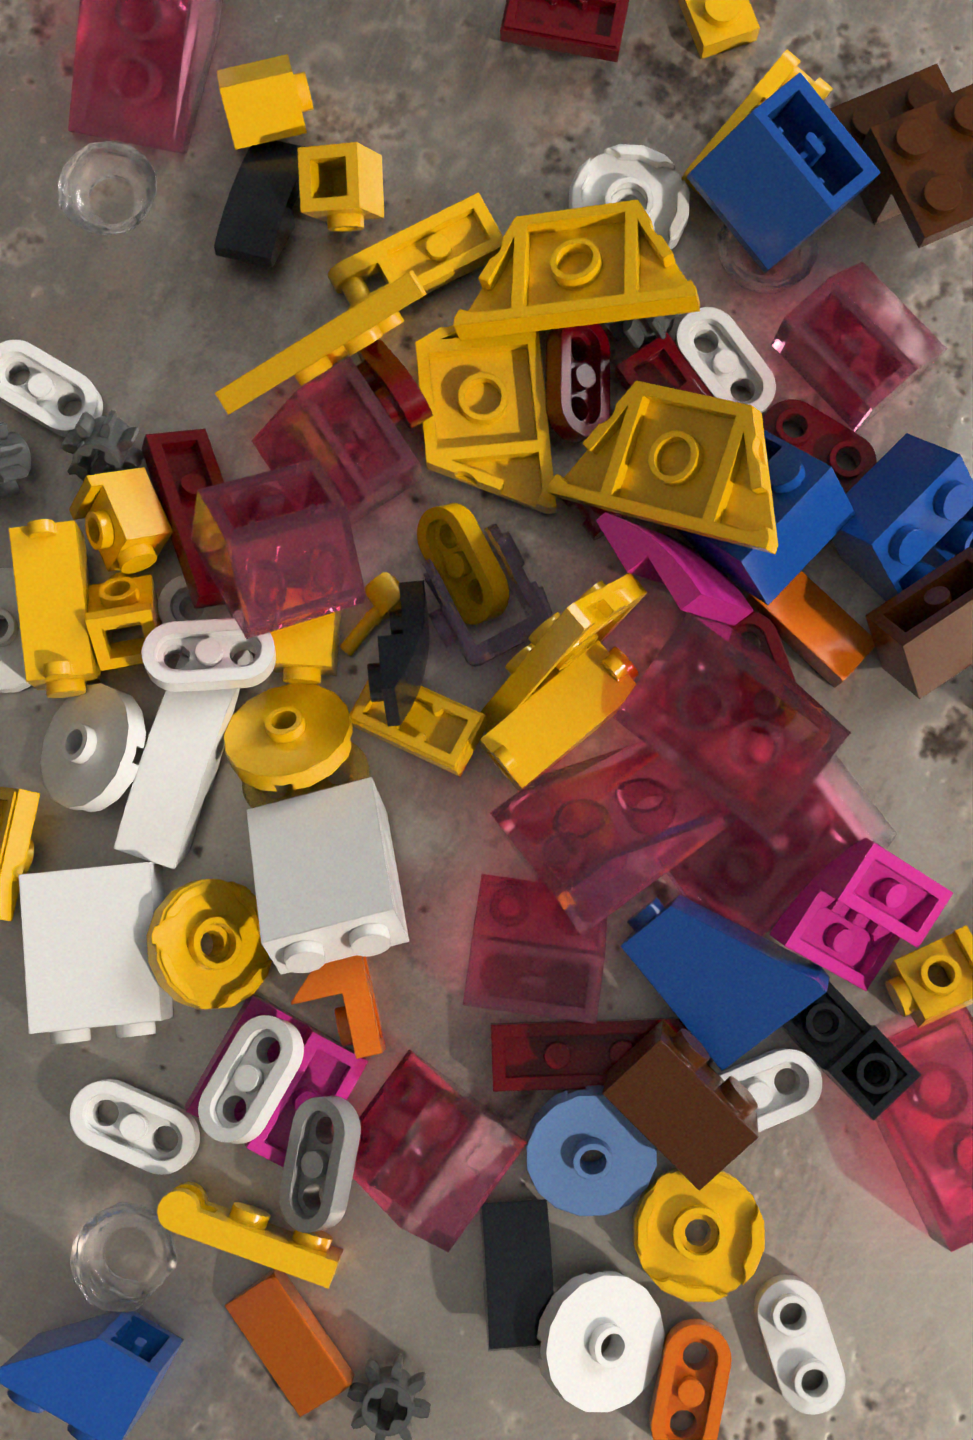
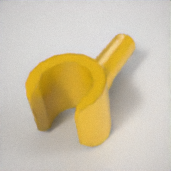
(385, 596)

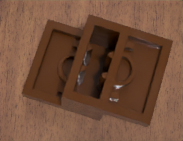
(922, 147)

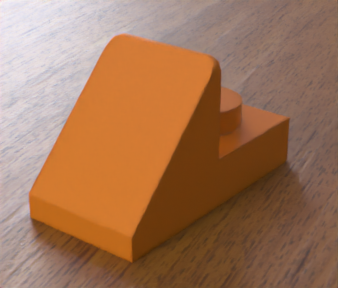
(359, 1019)

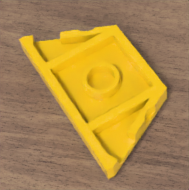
(577, 272)
(327, 344)
(488, 414)
(679, 465)
(562, 640)

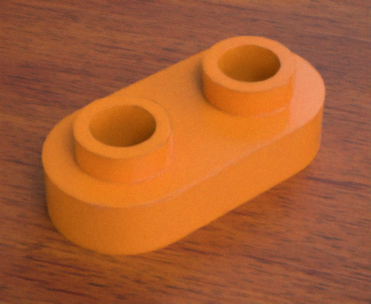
(688, 1385)

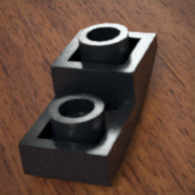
(260, 205)
(402, 654)
(852, 1052)
(515, 1271)

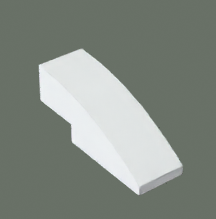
(175, 774)

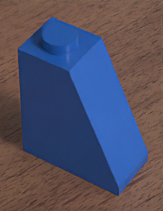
(720, 976)

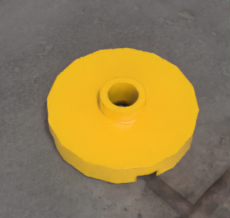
(289, 737)
(237, 958)
(705, 1267)

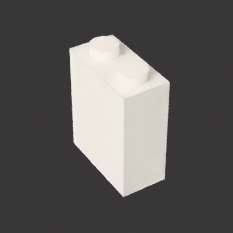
(326, 877)
(90, 951)

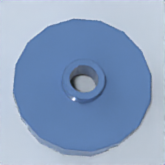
(569, 1128)

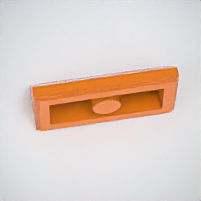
(817, 629)
(290, 1342)

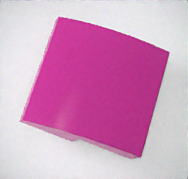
(687, 574)
(860, 911)
(324, 1071)

